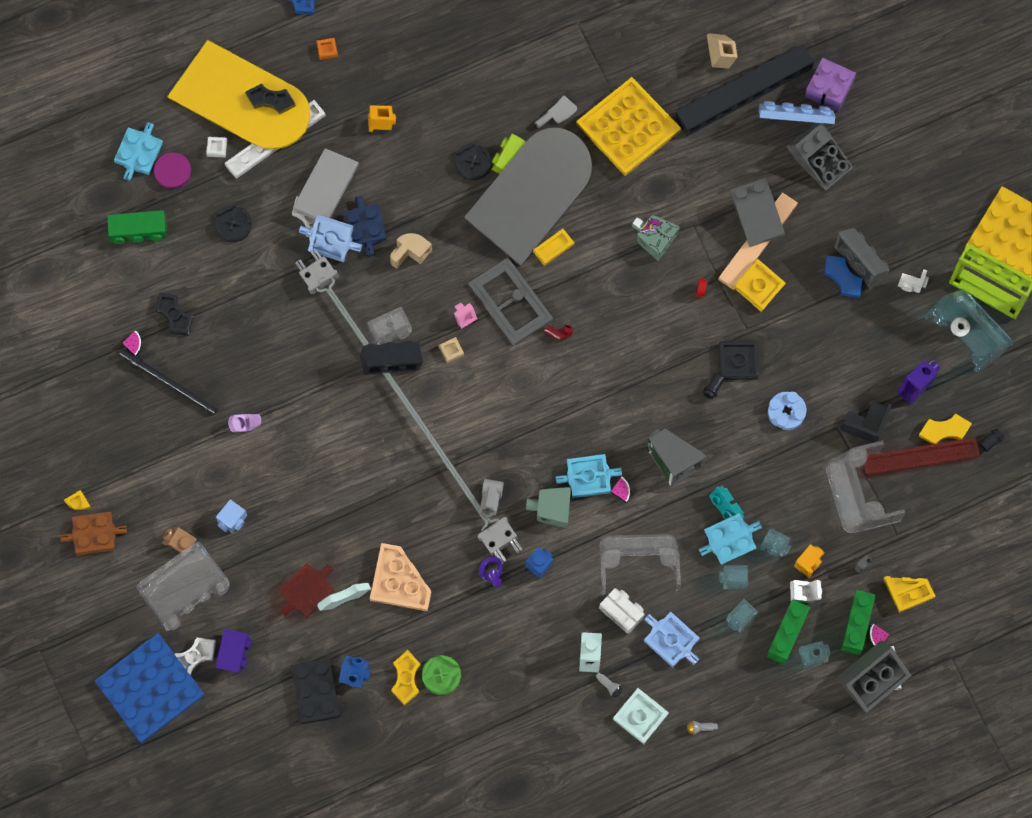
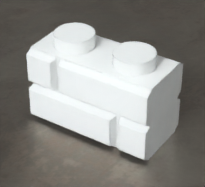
(622, 610)

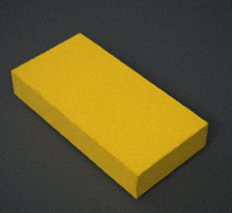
(553, 247)

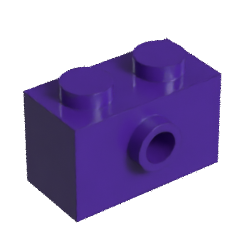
(233, 651)

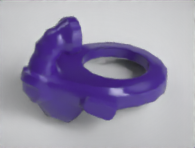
(491, 576)

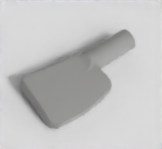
(559, 112)

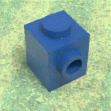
(539, 562)

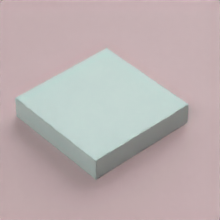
(640, 716)

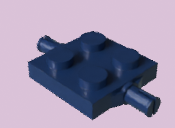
(367, 225)

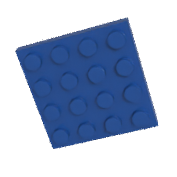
(149, 688)

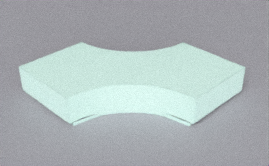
(348, 594)

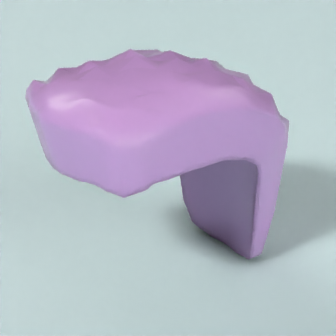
(244, 422)

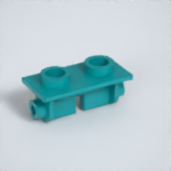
(721, 499)

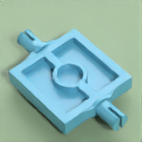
(138, 151)
(588, 476)
(730, 538)

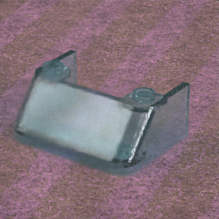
(985, 335)

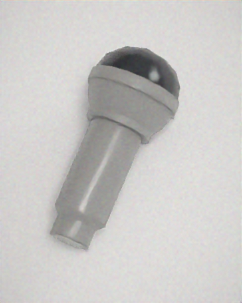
(613, 688)

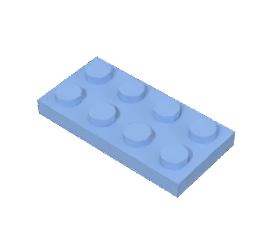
(789, 112)

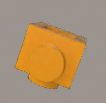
(381, 118)
(809, 560)

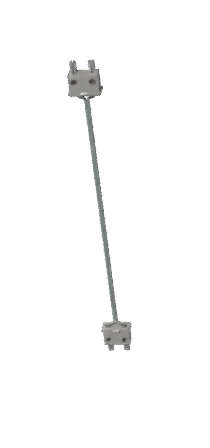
(494, 534)

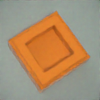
(327, 48)

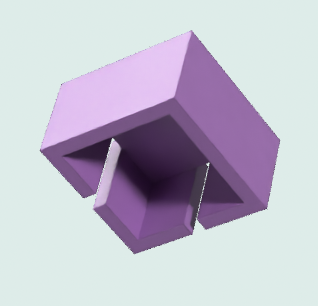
(831, 80)

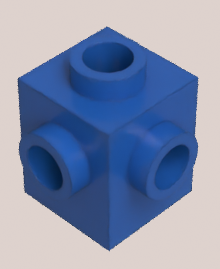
(354, 671)

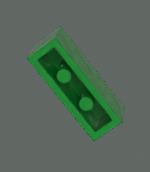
(137, 227)
(858, 622)
(788, 632)

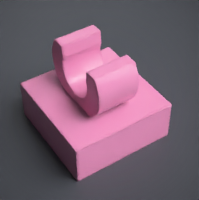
(464, 314)

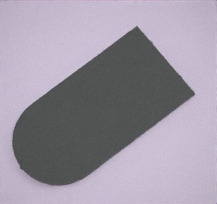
(532, 192)

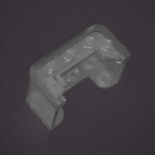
(182, 585)

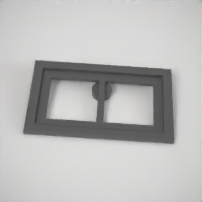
(523, 291)

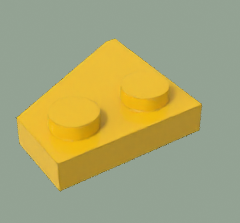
(908, 592)

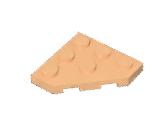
(398, 581)

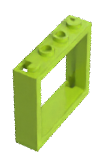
(996, 271)

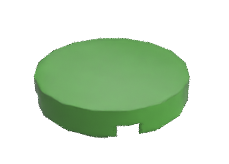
(441, 675)

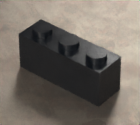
(391, 357)

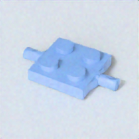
(330, 238)
(671, 639)

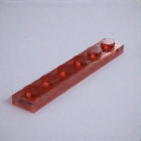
(921, 456)

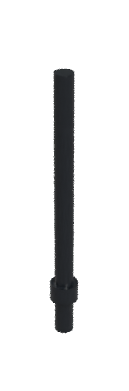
(137, 362)

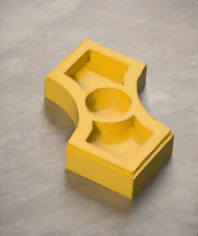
(953, 428)
(405, 686)

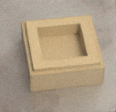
(451, 350)

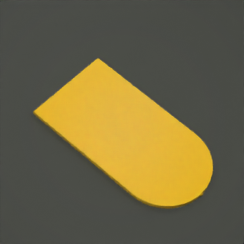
(217, 88)

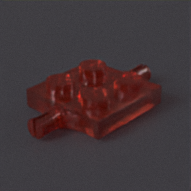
(306, 590)

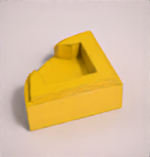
(77, 501)

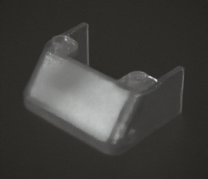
(853, 510)
(613, 547)

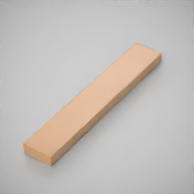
(747, 255)

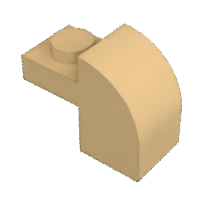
(410, 245)

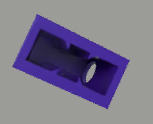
(918, 381)

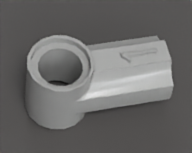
(491, 494)

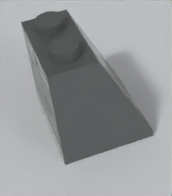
(674, 456)

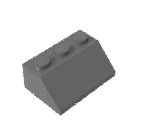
(861, 257)
(874, 676)

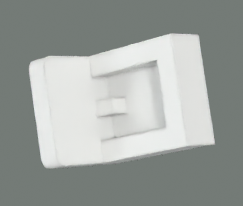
(910, 283)
(805, 591)

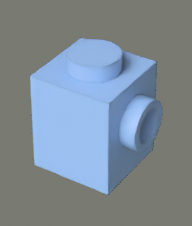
(231, 517)

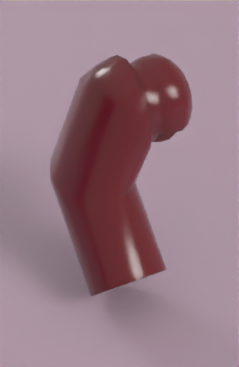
(560, 334)

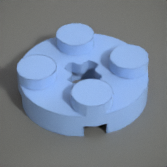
(782, 420)

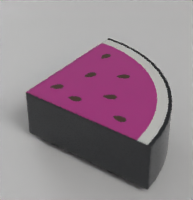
(133, 343)
(622, 490)
(877, 634)

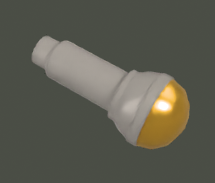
(694, 727)

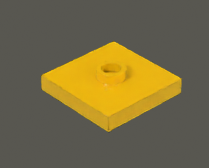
(759, 285)

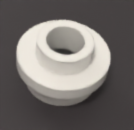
(958, 332)

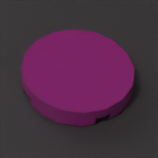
(172, 170)

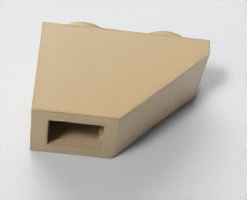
(722, 50)

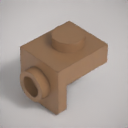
(178, 539)

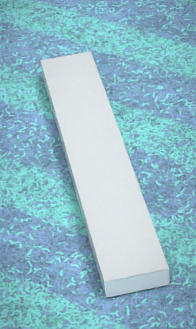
(253, 154)

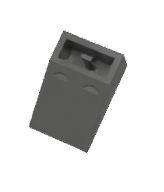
(820, 155)

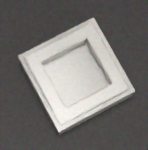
(216, 147)

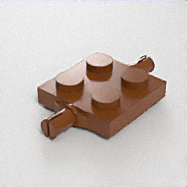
(93, 533)

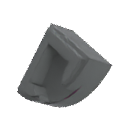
(863, 563)

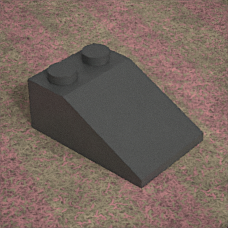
(757, 212)

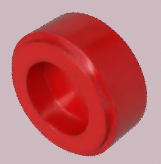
(701, 287)

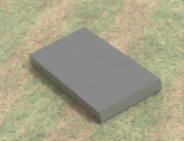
(325, 185)

